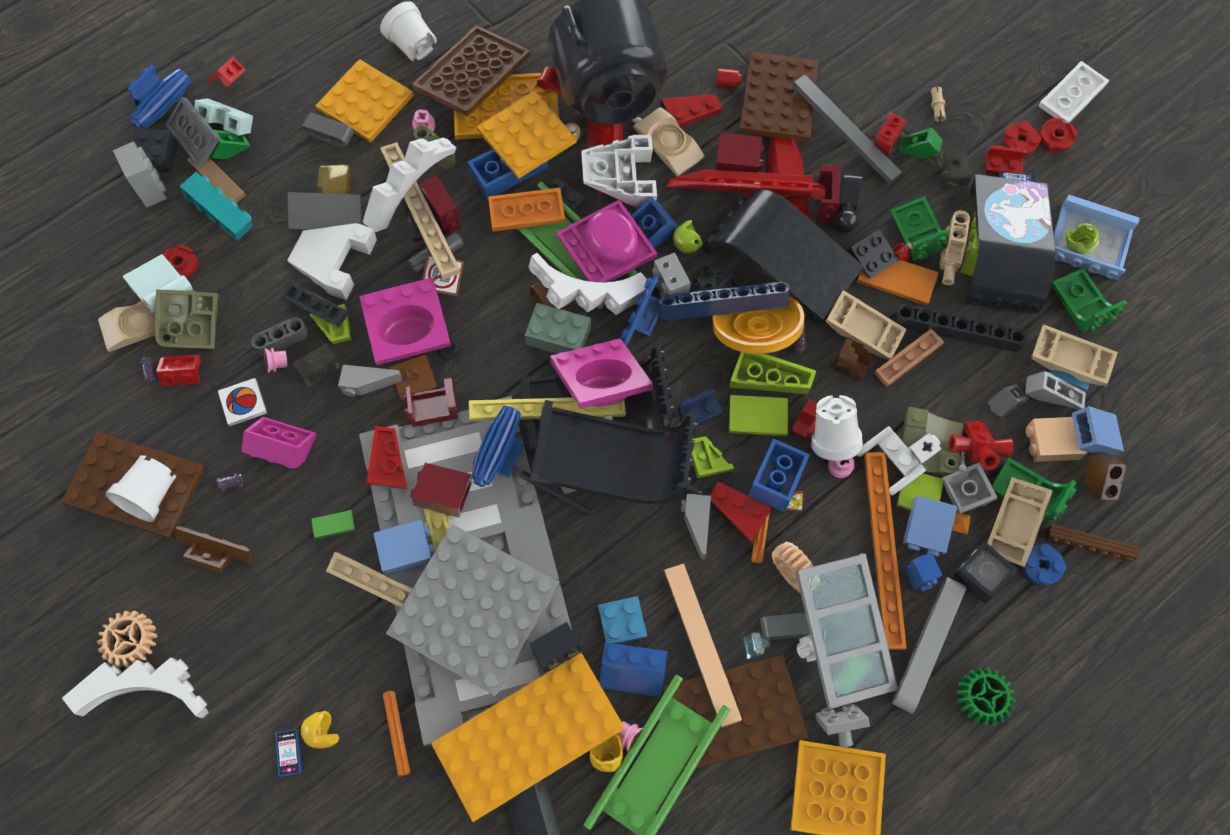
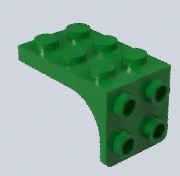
(920, 229)
(1085, 301)
(1060, 492)

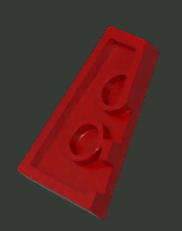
(692, 108)
(385, 460)
(740, 509)

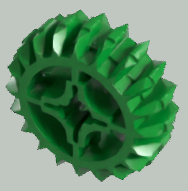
(984, 688)

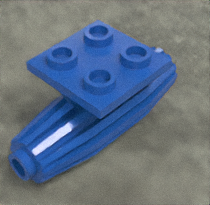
(155, 96)
(498, 449)

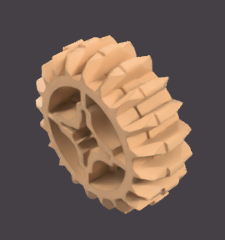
(789, 560)
(113, 631)

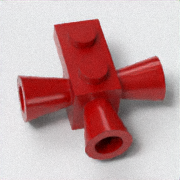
(981, 445)

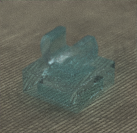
(755, 645)

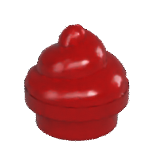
(902, 251)

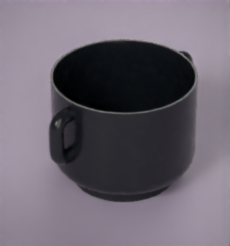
(608, 59)

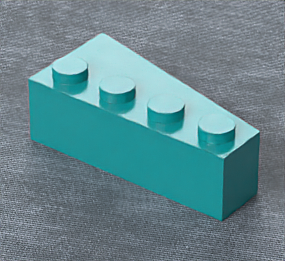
(216, 206)

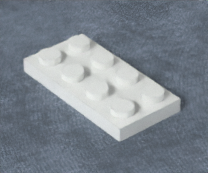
(1073, 93)

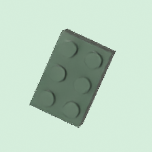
(557, 329)

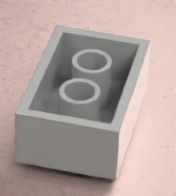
(140, 173)

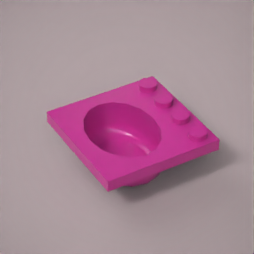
(607, 244)
(404, 321)
(601, 374)

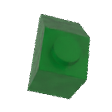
(921, 144)
(229, 145)

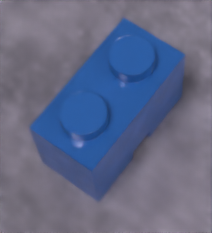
(923, 573)

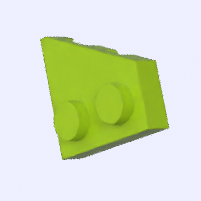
(335, 334)
(708, 459)

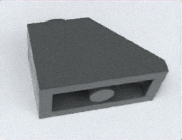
(1007, 400)

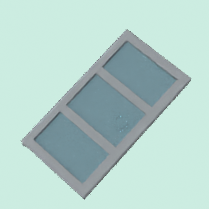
(846, 630)

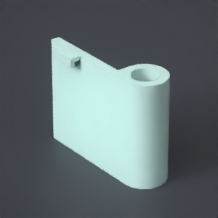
(155, 275)

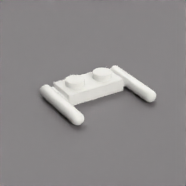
(898, 454)

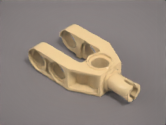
(953, 254)

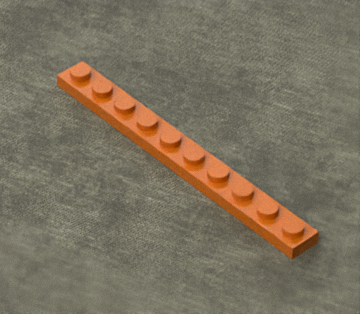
(885, 550)

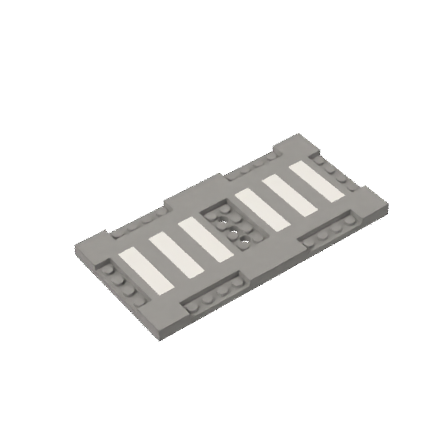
(498, 514)

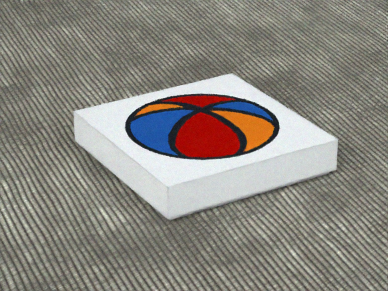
(242, 402)

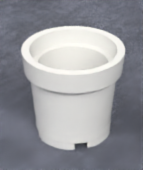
(408, 30)
(836, 429)
(142, 489)

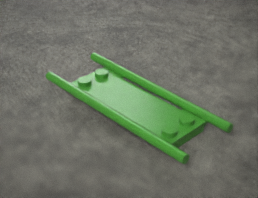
(548, 243)
(657, 765)

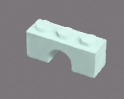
(232, 119)

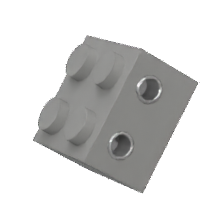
(671, 276)

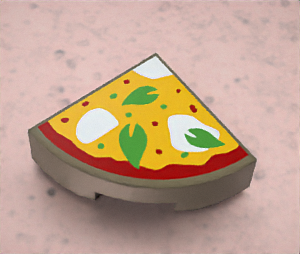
(796, 502)

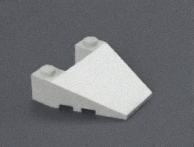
(614, 171)
(323, 250)

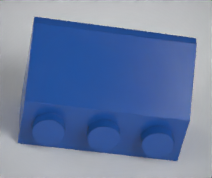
(633, 669)

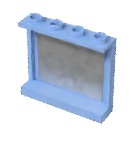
(1114, 234)

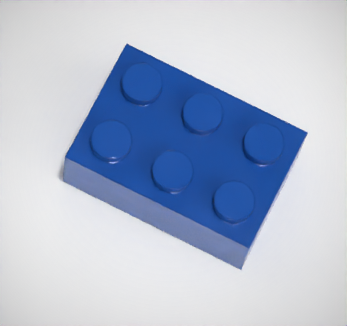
(778, 475)

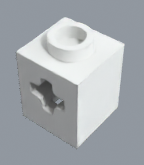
(916, 448)

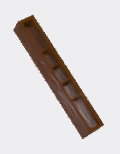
(1092, 543)

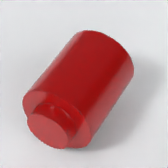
(728, 78)

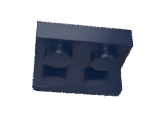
(703, 406)

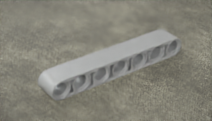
(929, 645)

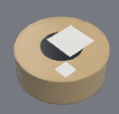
(574, 129)

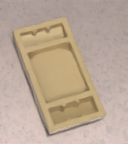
(670, 142)
(127, 325)
(865, 325)
(1074, 356)
(1019, 520)

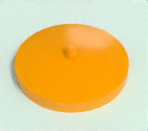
(761, 329)

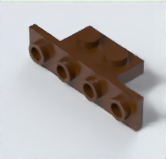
(210, 551)

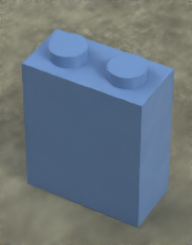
(1097, 431)
(929, 525)
(404, 547)

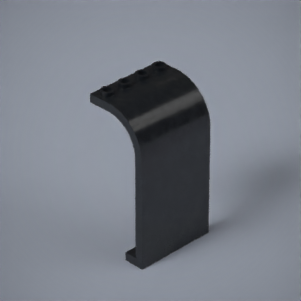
(788, 250)

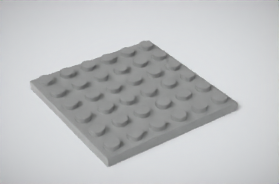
(473, 609)

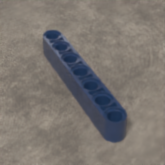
(724, 301)

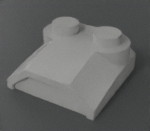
(969, 488)

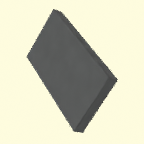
(192, 132)
(323, 210)

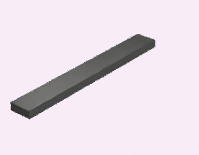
(846, 128)

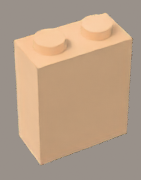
(1053, 440)

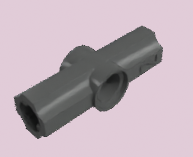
(418, 262)

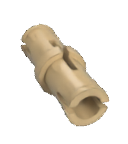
(938, 104)

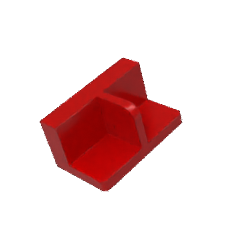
(228, 72)
(806, 422)

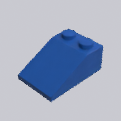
(654, 222)

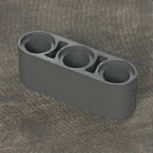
(327, 130)
(286, 329)
(784, 626)

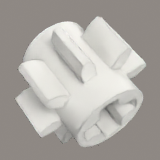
(805, 648)

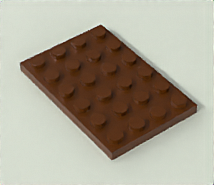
(471, 70)
(771, 101)
(109, 461)
(765, 706)

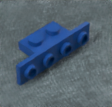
(646, 314)

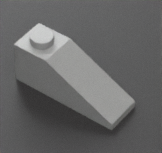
(363, 380)
(1054, 390)
(697, 520)

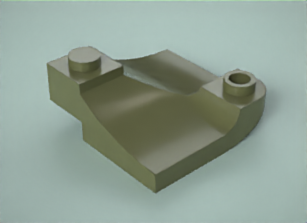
(186, 318)
(921, 422)

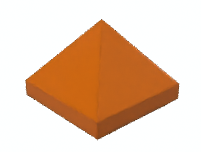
(961, 523)

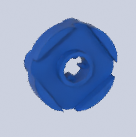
(1054, 562)

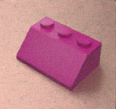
(277, 442)

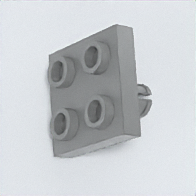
(842, 722)

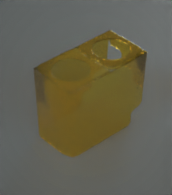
(335, 179)

